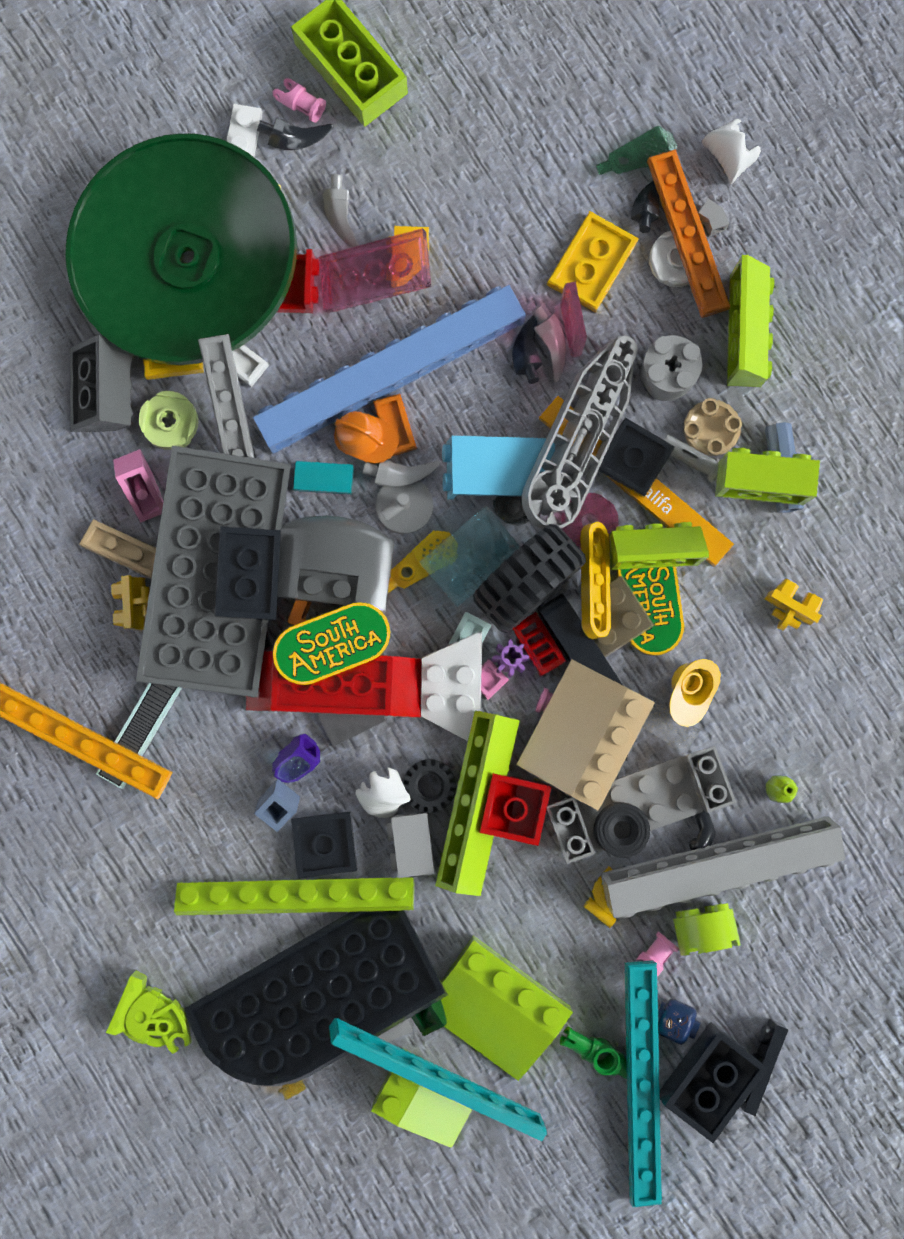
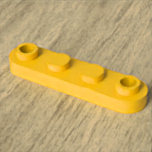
(595, 581)

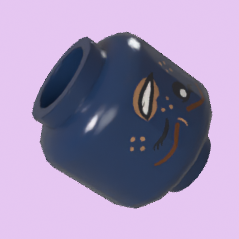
(677, 1021)

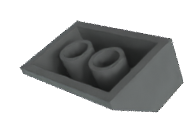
(99, 386)

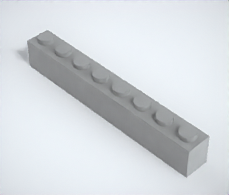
(723, 867)

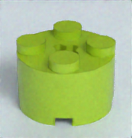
(706, 931)

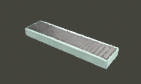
(144, 722)

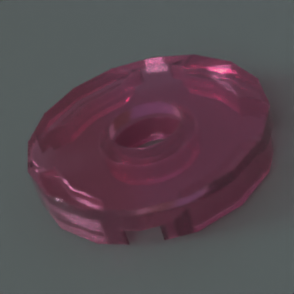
(594, 505)

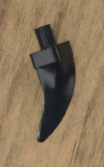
(291, 137)
(646, 207)
(524, 353)

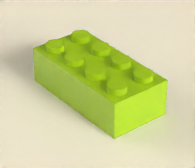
(350, 60)

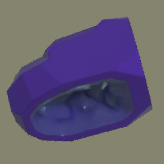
(296, 759)

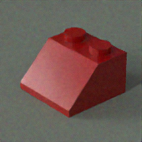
(515, 809)

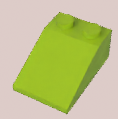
(420, 1110)

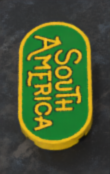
(660, 597)
(331, 643)

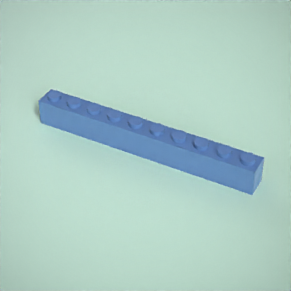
(390, 368)

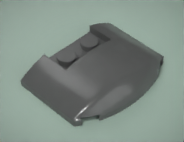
(334, 562)

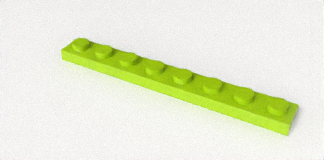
(294, 896)

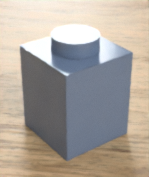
(277, 805)

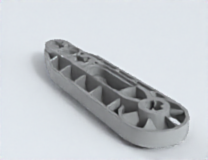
(552, 489)

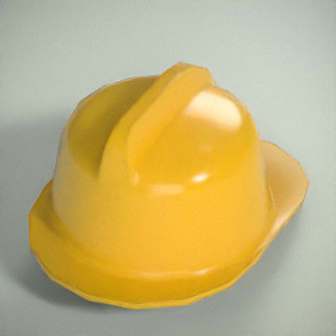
(693, 691)

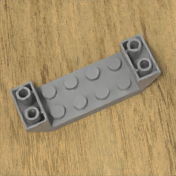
(663, 792)

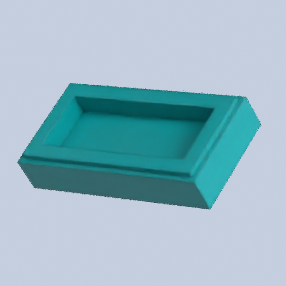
(323, 477)

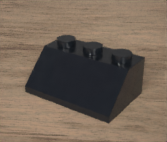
(711, 1082)

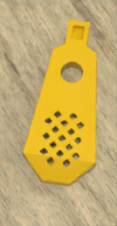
(412, 561)

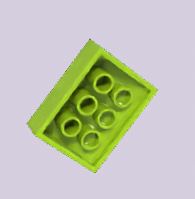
(500, 1009)

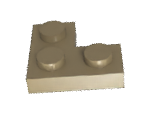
(627, 618)

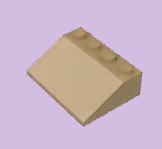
(585, 734)

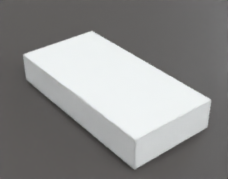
(248, 365)

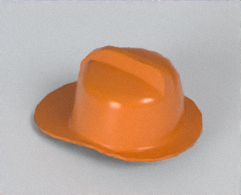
(365, 437)

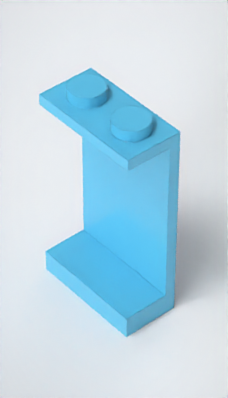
(489, 464)

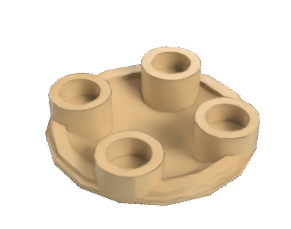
(712, 427)

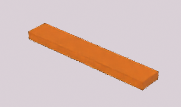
(688, 234)

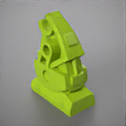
(148, 1012)

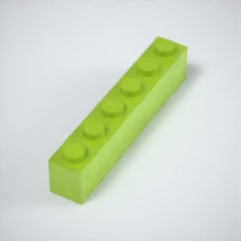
(465, 849)

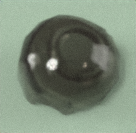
(510, 510)

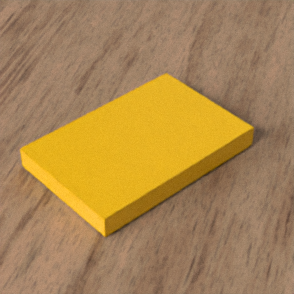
(593, 260)

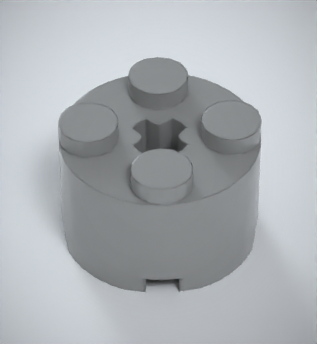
(679, 354)

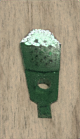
(636, 153)

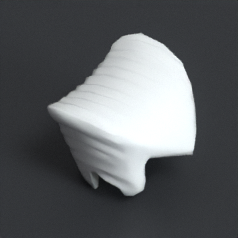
(730, 149)
(384, 795)

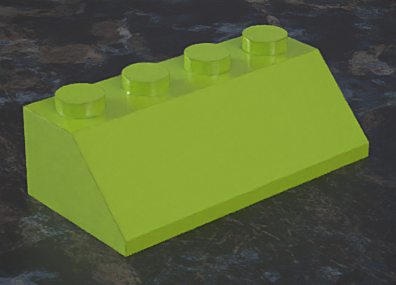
(749, 323)

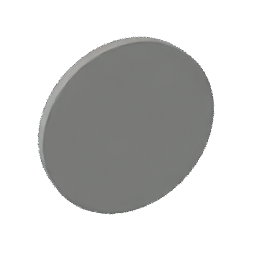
(404, 507)

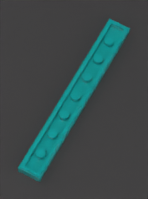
(436, 1079)
(643, 1083)

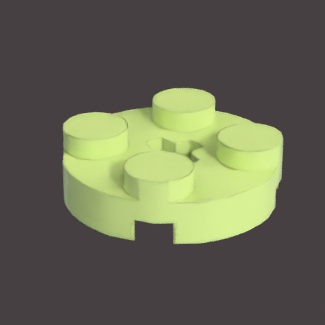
(159, 407)

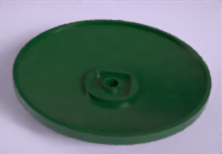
(149, 211)

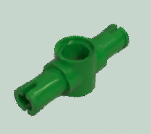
(591, 1048)

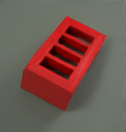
(553, 648)

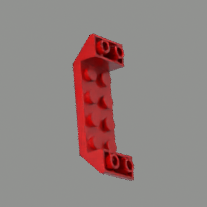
(374, 688)

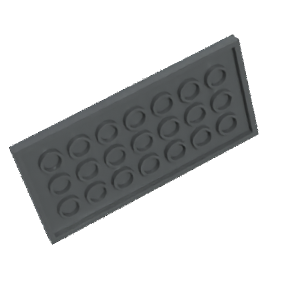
(181, 635)

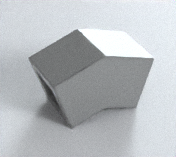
(713, 218)

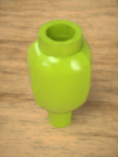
(781, 789)

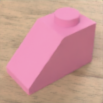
(139, 485)

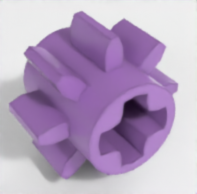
(504, 663)

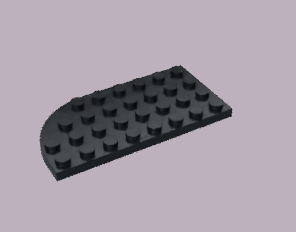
(278, 1015)

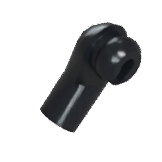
(706, 834)

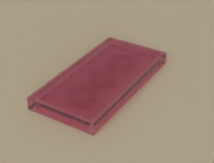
(375, 271)

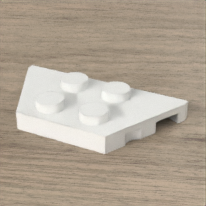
(453, 685)

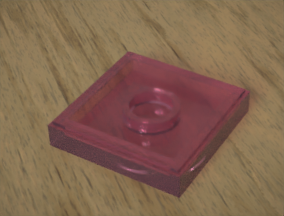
(573, 319)

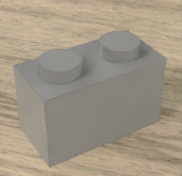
(412, 845)

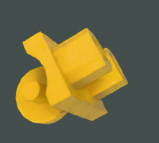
(134, 601)
(805, 611)

